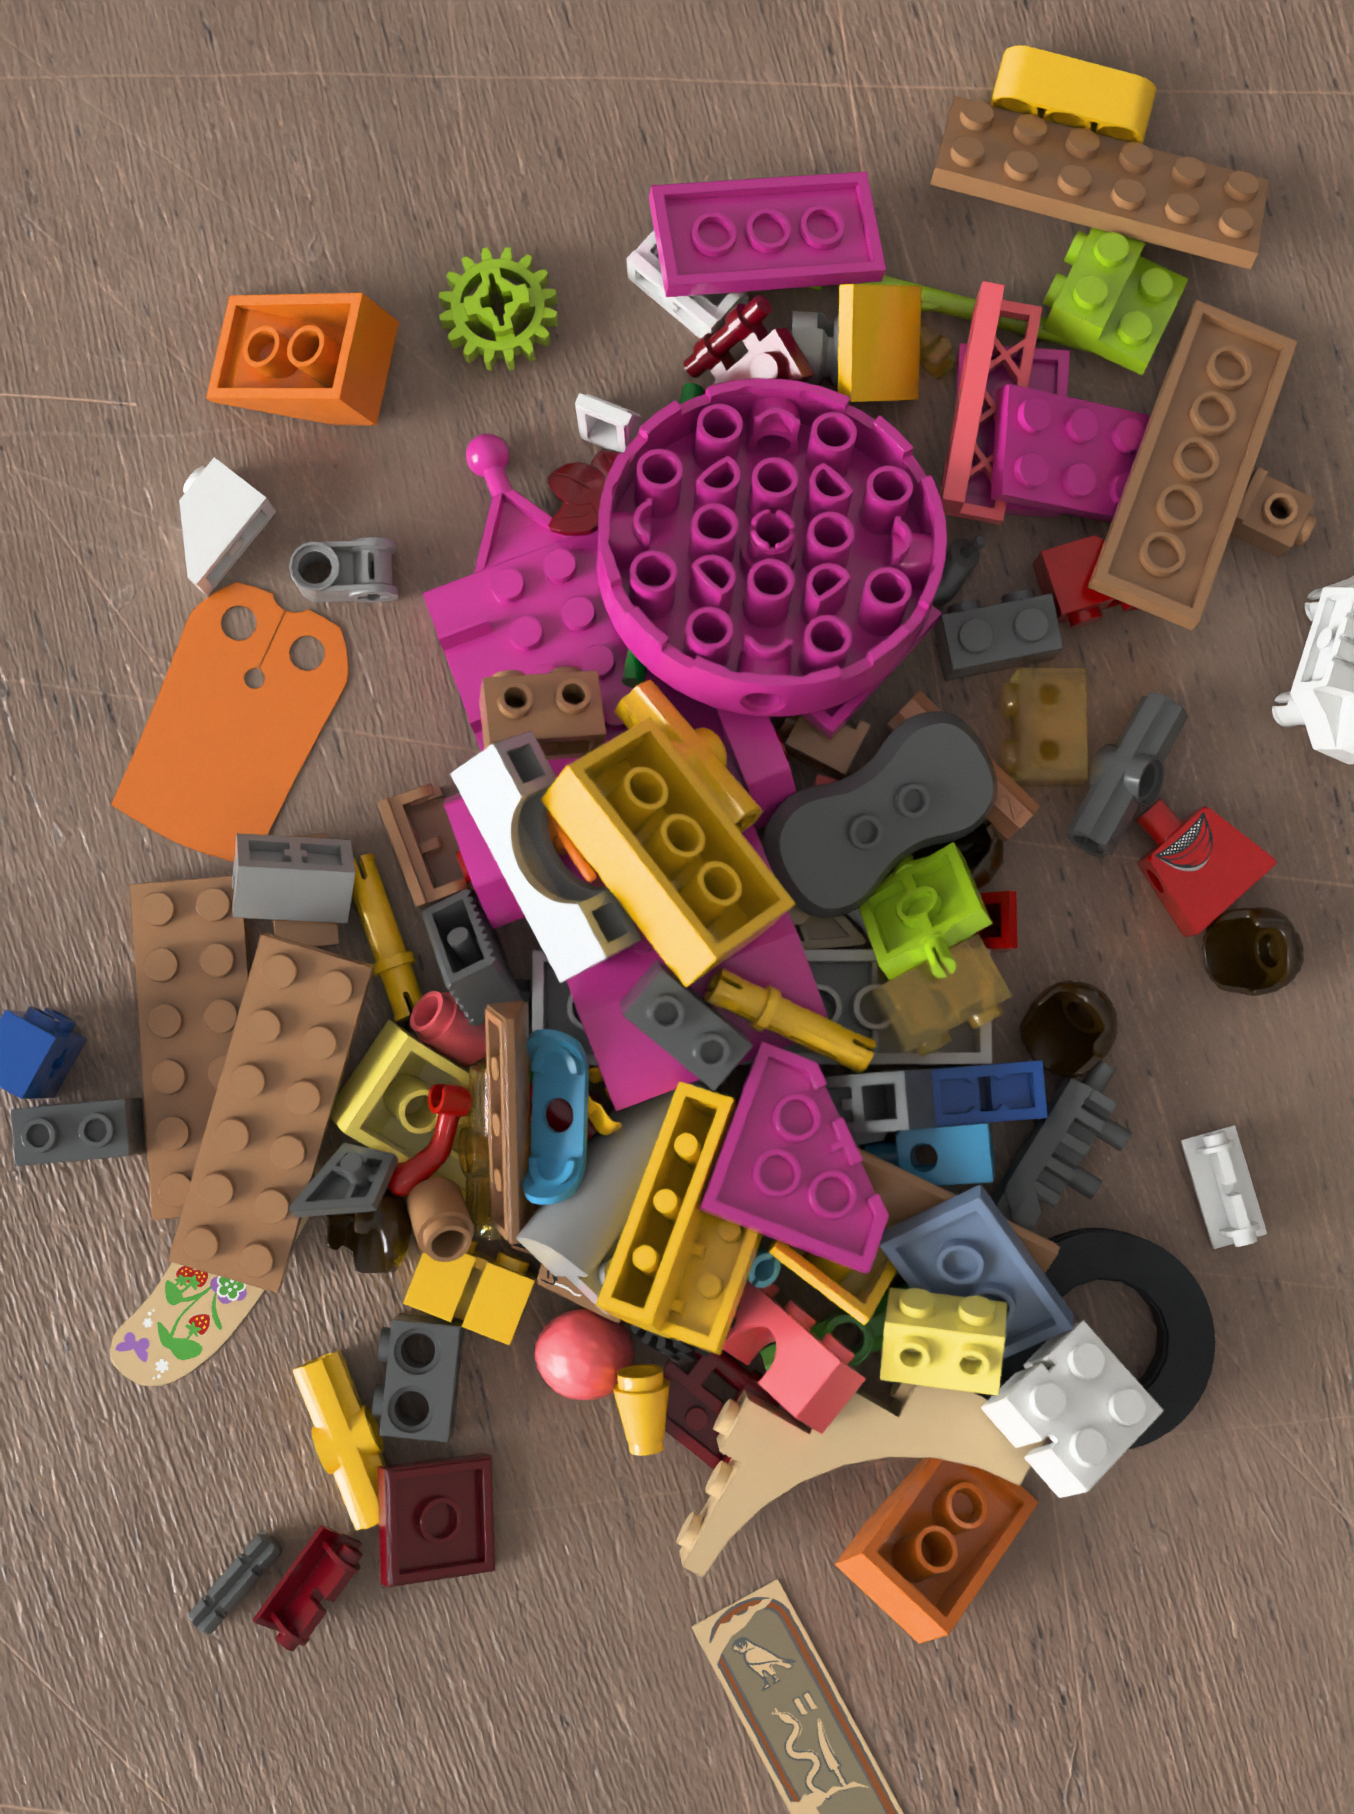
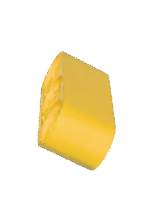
(1074, 93)

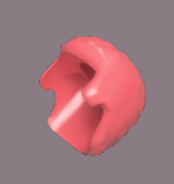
(582, 1354)

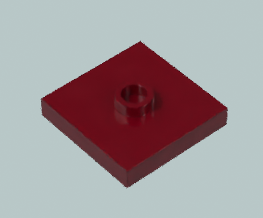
(436, 1519)

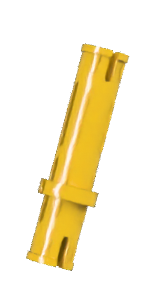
(385, 940)
(777, 1014)

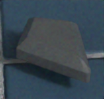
(347, 1183)

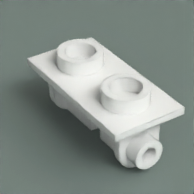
(1224, 1188)

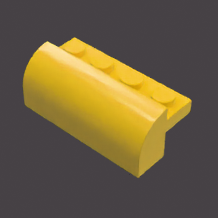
(675, 1264)

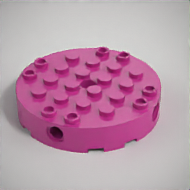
(753, 623)

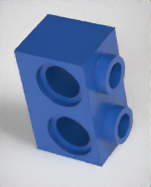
(989, 1093)

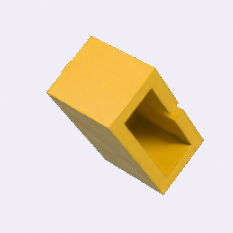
(476, 1289)

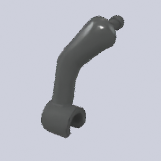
(959, 563)

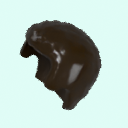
(1252, 951)
(1069, 1028)
(373, 1237)

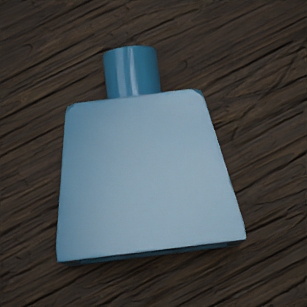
(962, 1152)

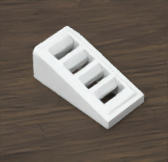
(606, 423)

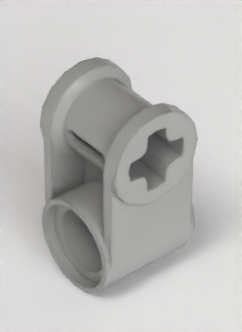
(350, 570)

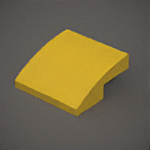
(879, 342)

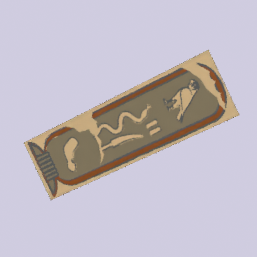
(792, 1707)

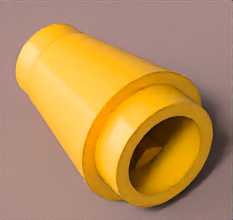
(643, 1405)

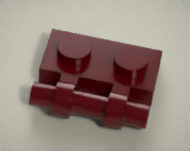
(769, 355)
(695, 1408)

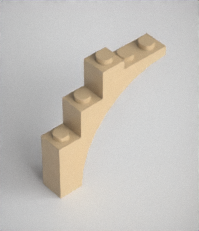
(777, 1452)

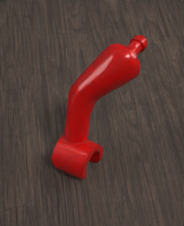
(451, 1104)

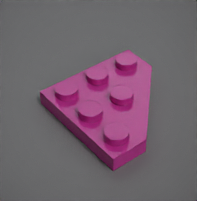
(794, 1166)

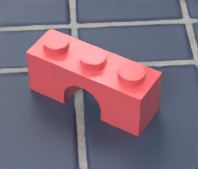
(808, 1372)

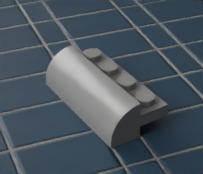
(584, 1230)

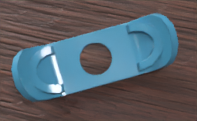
(556, 1157)

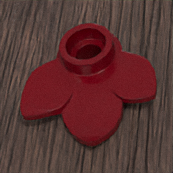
(581, 490)

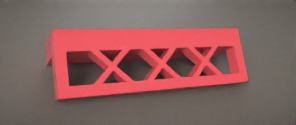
(973, 395)

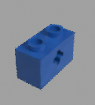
(36, 1051)

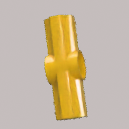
(698, 747)
(343, 1434)

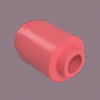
(446, 1029)

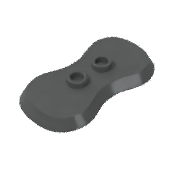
(845, 836)

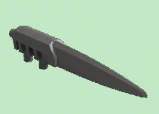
(1058, 1145)

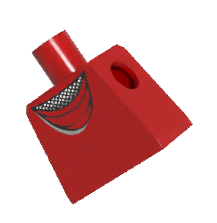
(1198, 864)

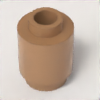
(440, 1219)

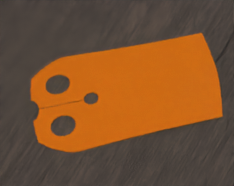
(224, 752)

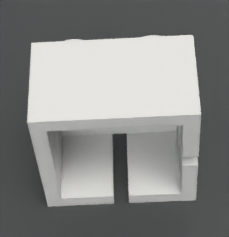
(1082, 1403)

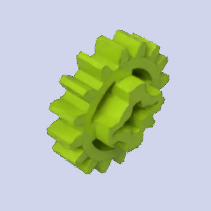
(521, 304)

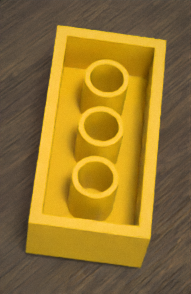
(666, 850)

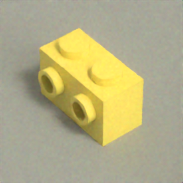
(943, 1340)

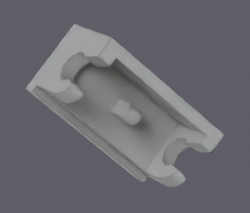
(292, 878)

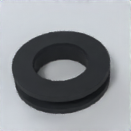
(1177, 1304)

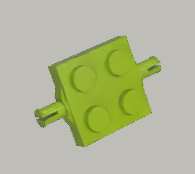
(923, 913)

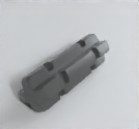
(235, 1582)

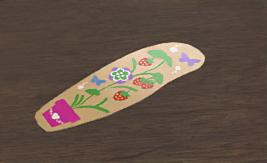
(181, 1323)

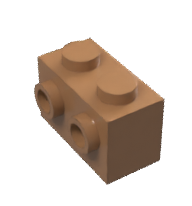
(557, 706)

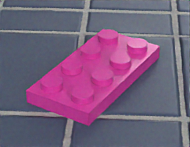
(766, 233)

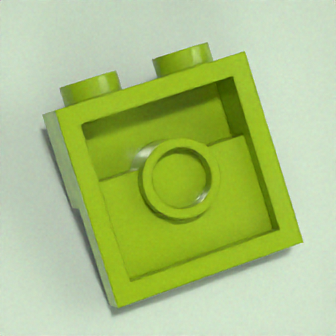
(1113, 299)

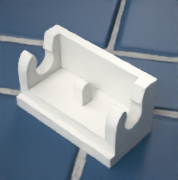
(697, 312)

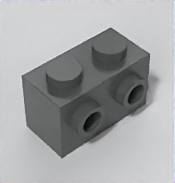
(997, 636)

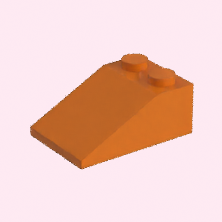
(305, 356)
(935, 1543)

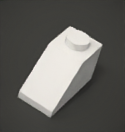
(219, 522)

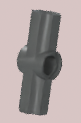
(1126, 775)

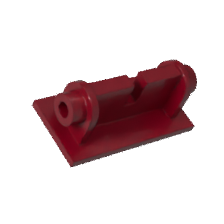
(317, 1573)

